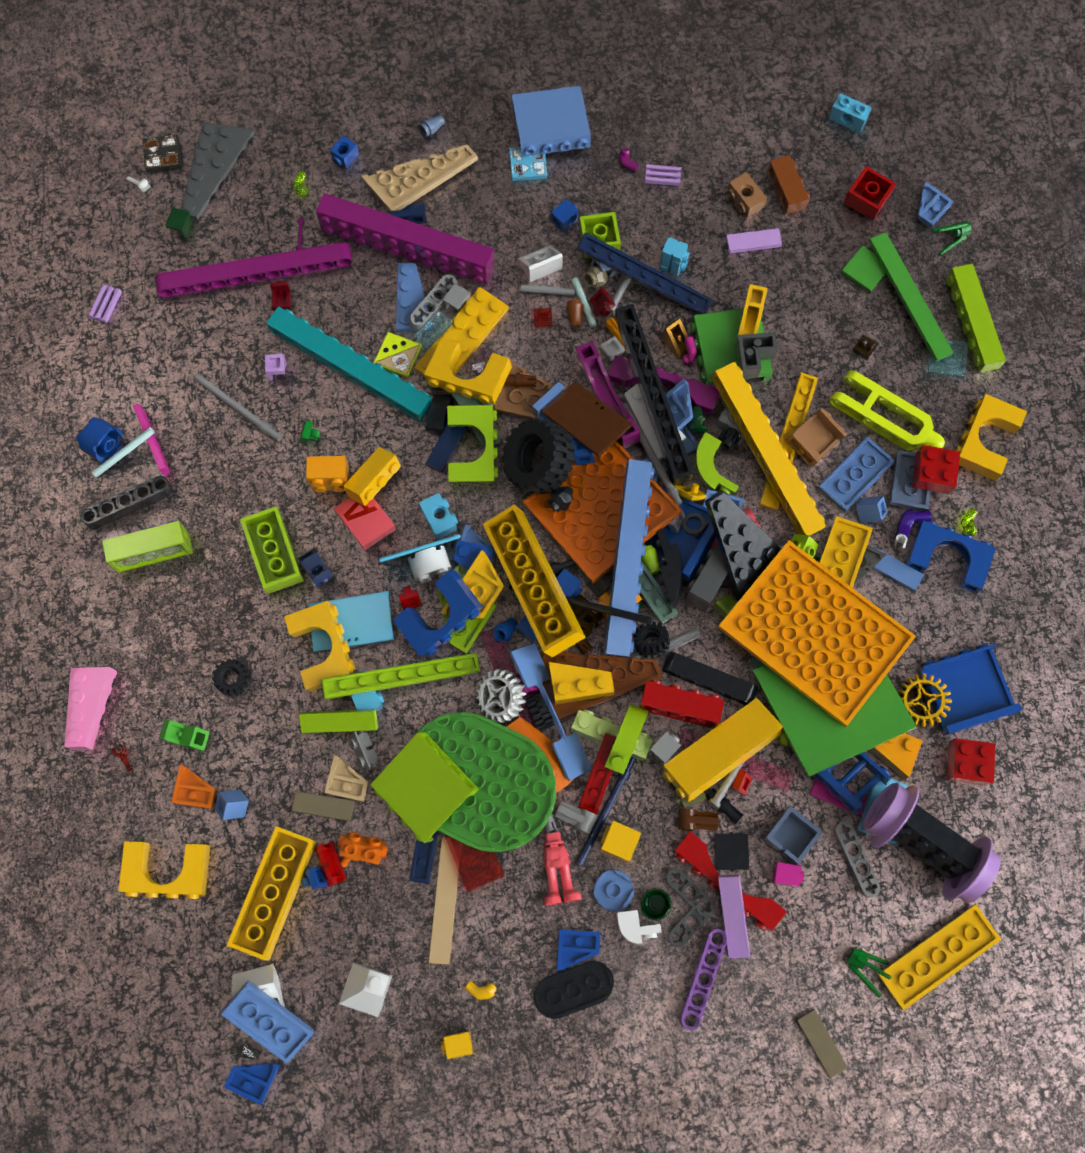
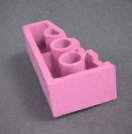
(86, 704)

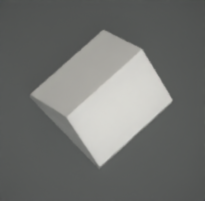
(541, 263)

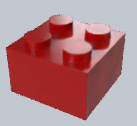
(869, 193)
(936, 469)
(971, 762)

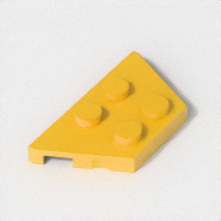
(483, 582)

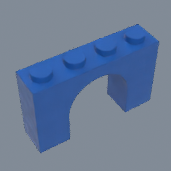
(976, 553)
(462, 608)

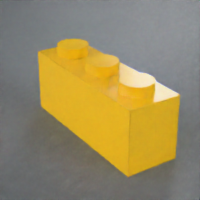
(372, 476)

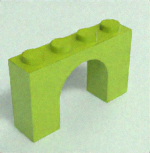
(481, 418)

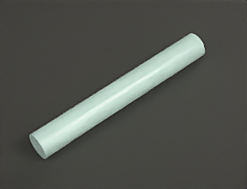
(587, 311)

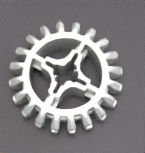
(507, 696)

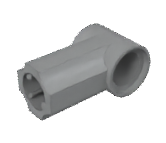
(580, 818)

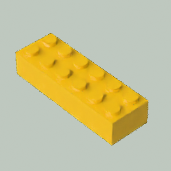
(272, 894)

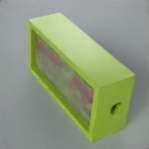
(147, 546)

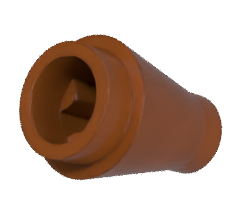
(575, 311)

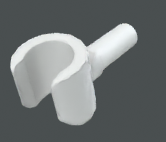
(143, 184)

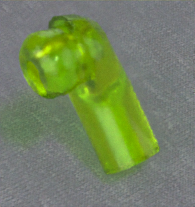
(298, 184)
(968, 523)

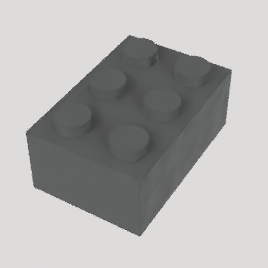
(708, 580)

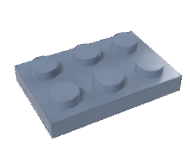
(901, 491)

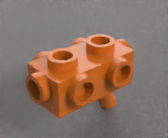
(361, 848)

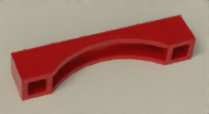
(695, 853)

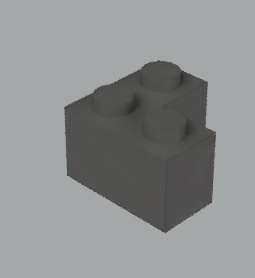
(752, 349)

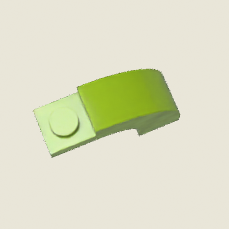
(705, 466)
(626, 738)

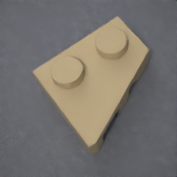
(345, 782)

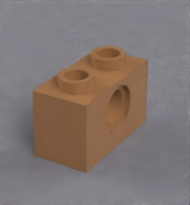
(746, 186)

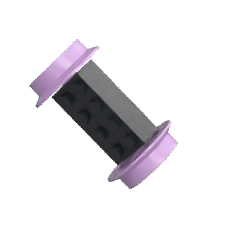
(966, 865)

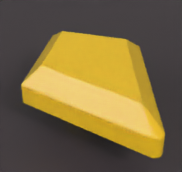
(690, 493)

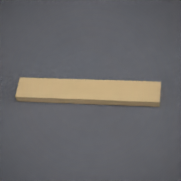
(444, 907)

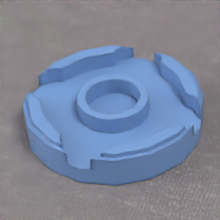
(613, 890)

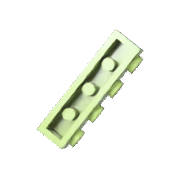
(595, 728)

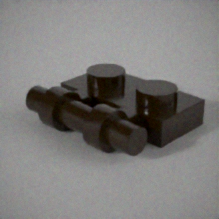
(582, 613)

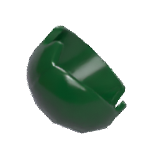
(697, 425)
(655, 904)

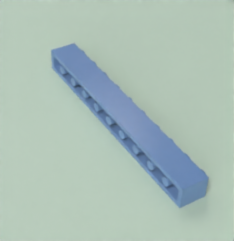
(628, 556)

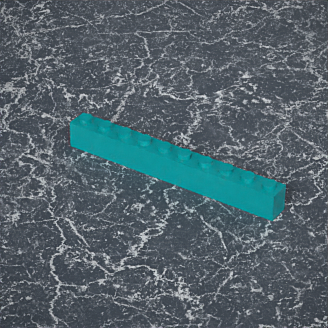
(349, 364)

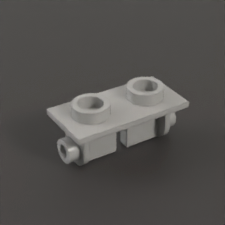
(365, 759)

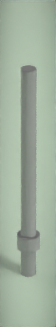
(264, 427)

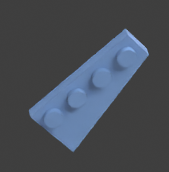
(408, 296)

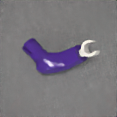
(907, 521)

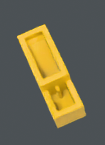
(752, 310)

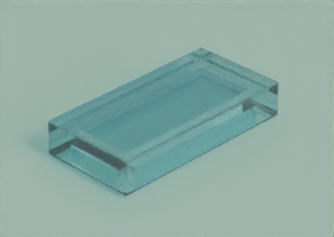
(433, 329)

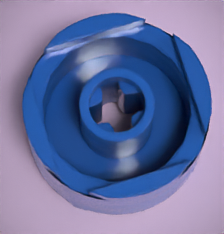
(100, 439)

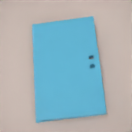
(420, 548)
(364, 621)

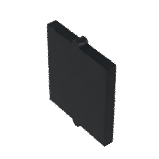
(731, 852)

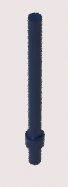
(605, 812)

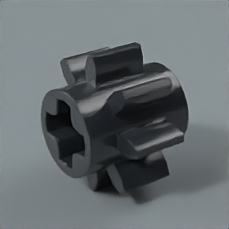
(730, 439)

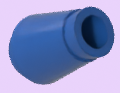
(504, 630)

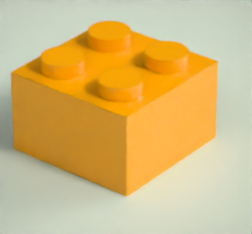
(327, 473)

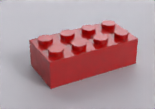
(682, 704)

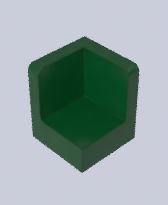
(180, 221)

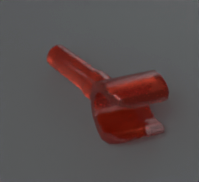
(122, 755)

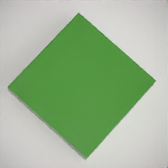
(864, 269)

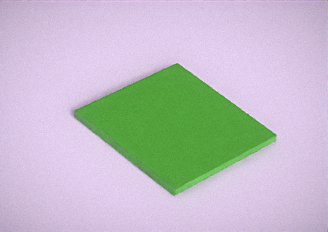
(822, 740)

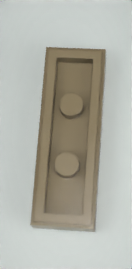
(323, 806)
(822, 1043)

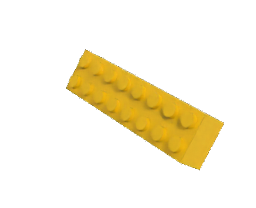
(533, 581)

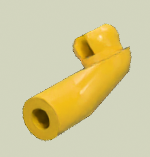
(481, 993)

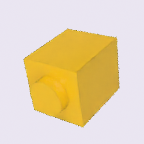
(457, 1045)

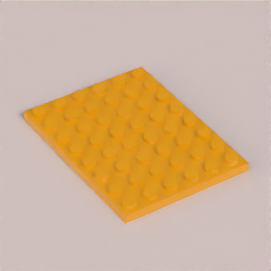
(817, 633)

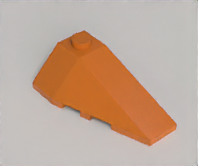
(526, 729)

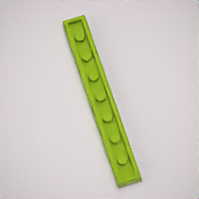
(400, 676)

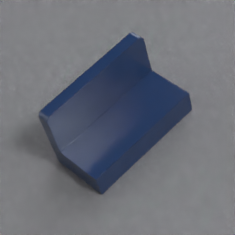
(412, 212)

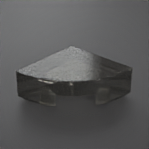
(245, 1052)

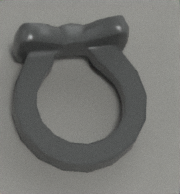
(696, 533)

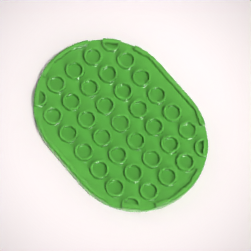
(512, 781)

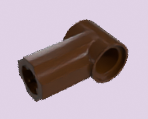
(692, 819)

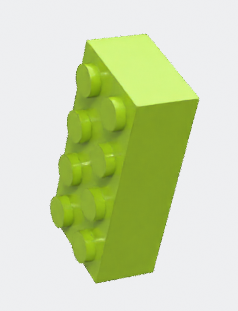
(271, 550)

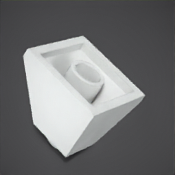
(365, 989)

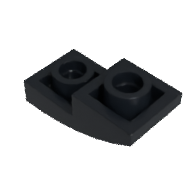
(437, 415)

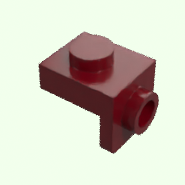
(281, 295)
(602, 303)

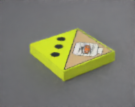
(398, 354)

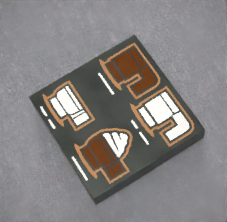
(161, 153)

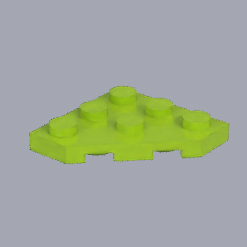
(466, 637)

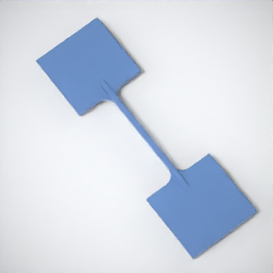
(568, 748)

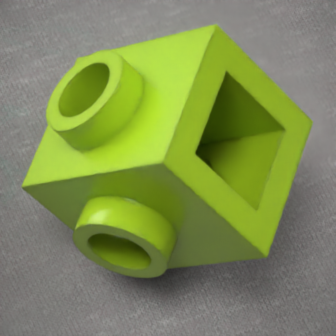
(805, 543)

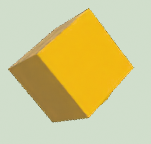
(620, 841)

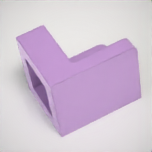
(275, 365)

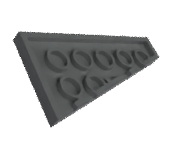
(212, 162)

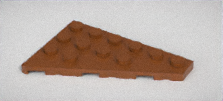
(626, 676)

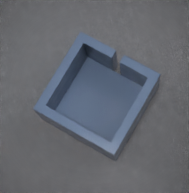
(792, 835)

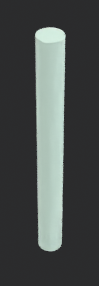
(123, 452)

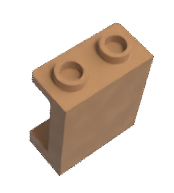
(816, 437)

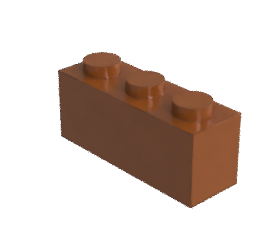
(788, 184)

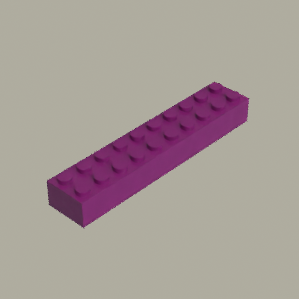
(405, 239)

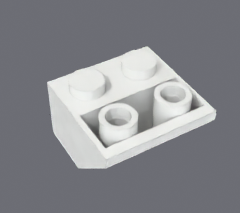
(264, 978)

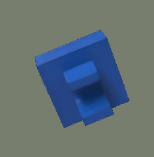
(315, 878)

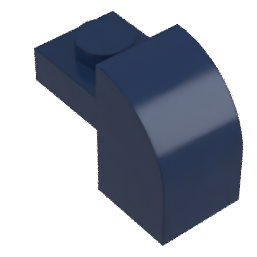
(315, 567)

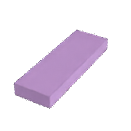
(753, 240)

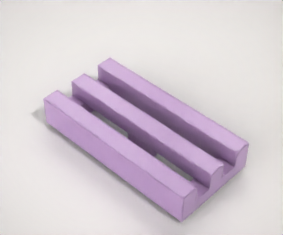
(662, 172)
(102, 302)

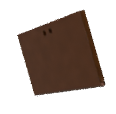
(588, 423)

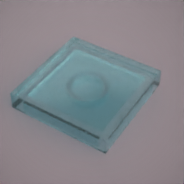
(953, 365)

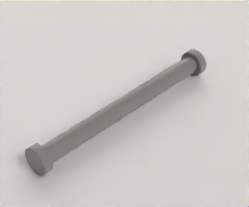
(715, 802)

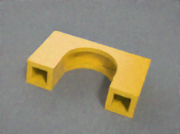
(483, 387)
(972, 452)
(322, 617)
(190, 882)

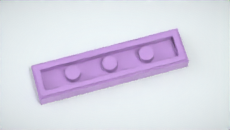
(734, 916)

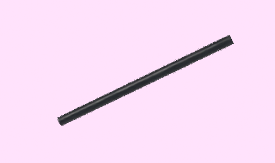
(606, 609)

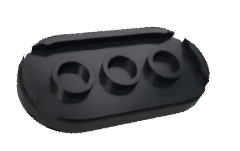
(573, 990)

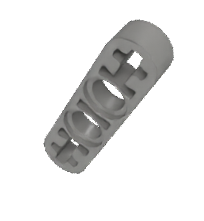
(432, 301)
(860, 857)

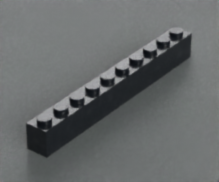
(653, 395)

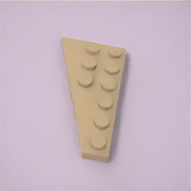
(415, 178)

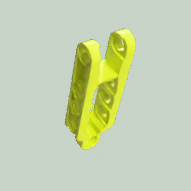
(879, 424)

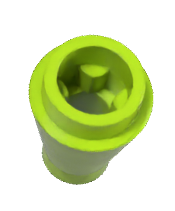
(650, 560)

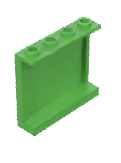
(716, 341)

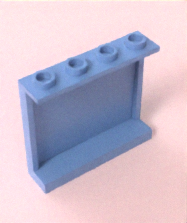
(551, 121)

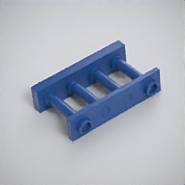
(838, 786)

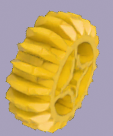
(940, 695)

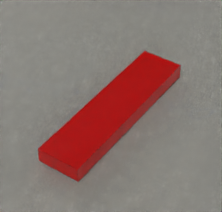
(598, 777)

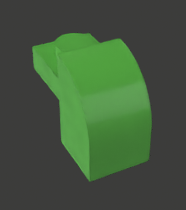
(184, 735)

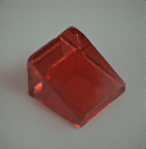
(542, 317)

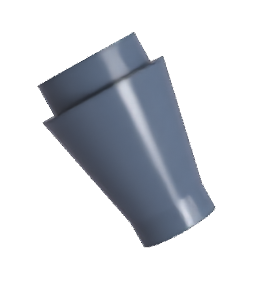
(430, 126)

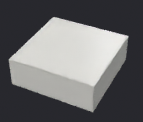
(611, 348)

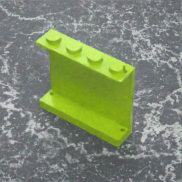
(423, 786)

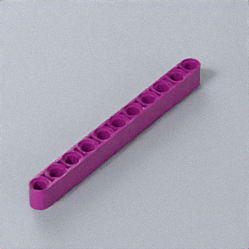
(253, 269)

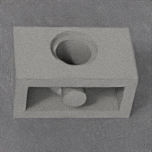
(664, 748)

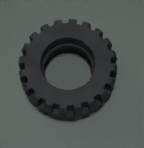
(556, 459)

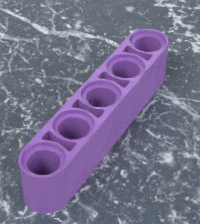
(695, 986)

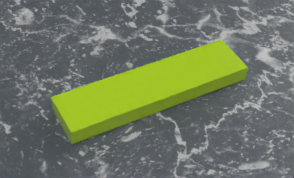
(338, 721)

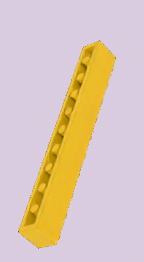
(768, 450)

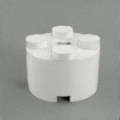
(429, 564)

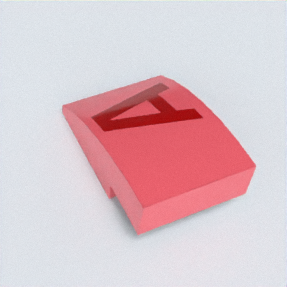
(365, 523)

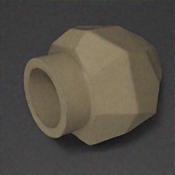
(594, 277)

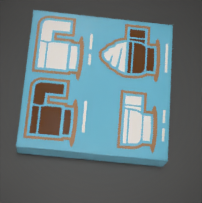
(527, 167)

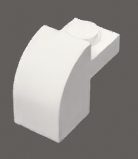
(630, 927)

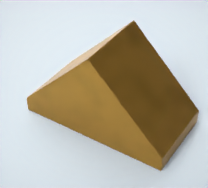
(674, 337)

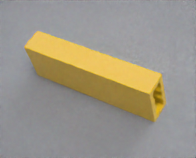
(722, 750)

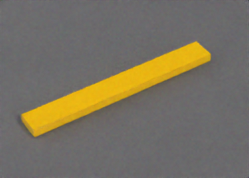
(795, 418)

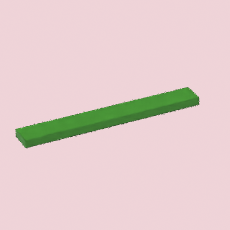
(911, 297)

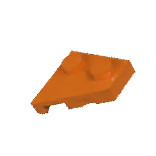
(192, 790)

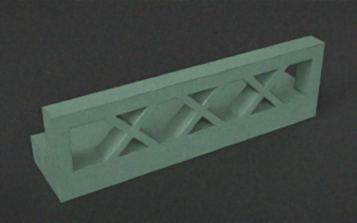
(655, 597)

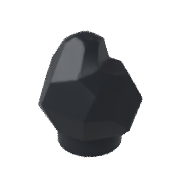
(561, 498)

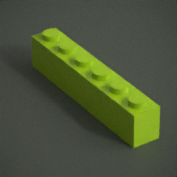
(975, 318)

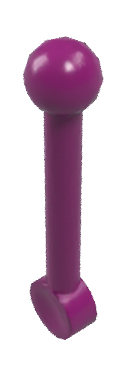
(301, 222)

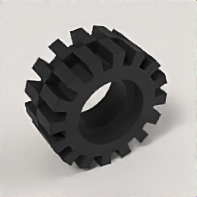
(655, 648)
(222, 669)
(539, 711)

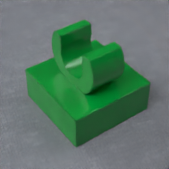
(308, 433)

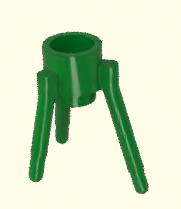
(958, 230)
(858, 959)

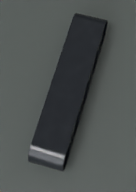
(117, 502)
(709, 678)

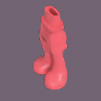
(556, 857)

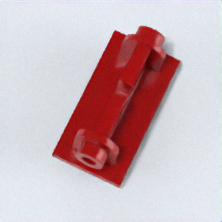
(330, 863)

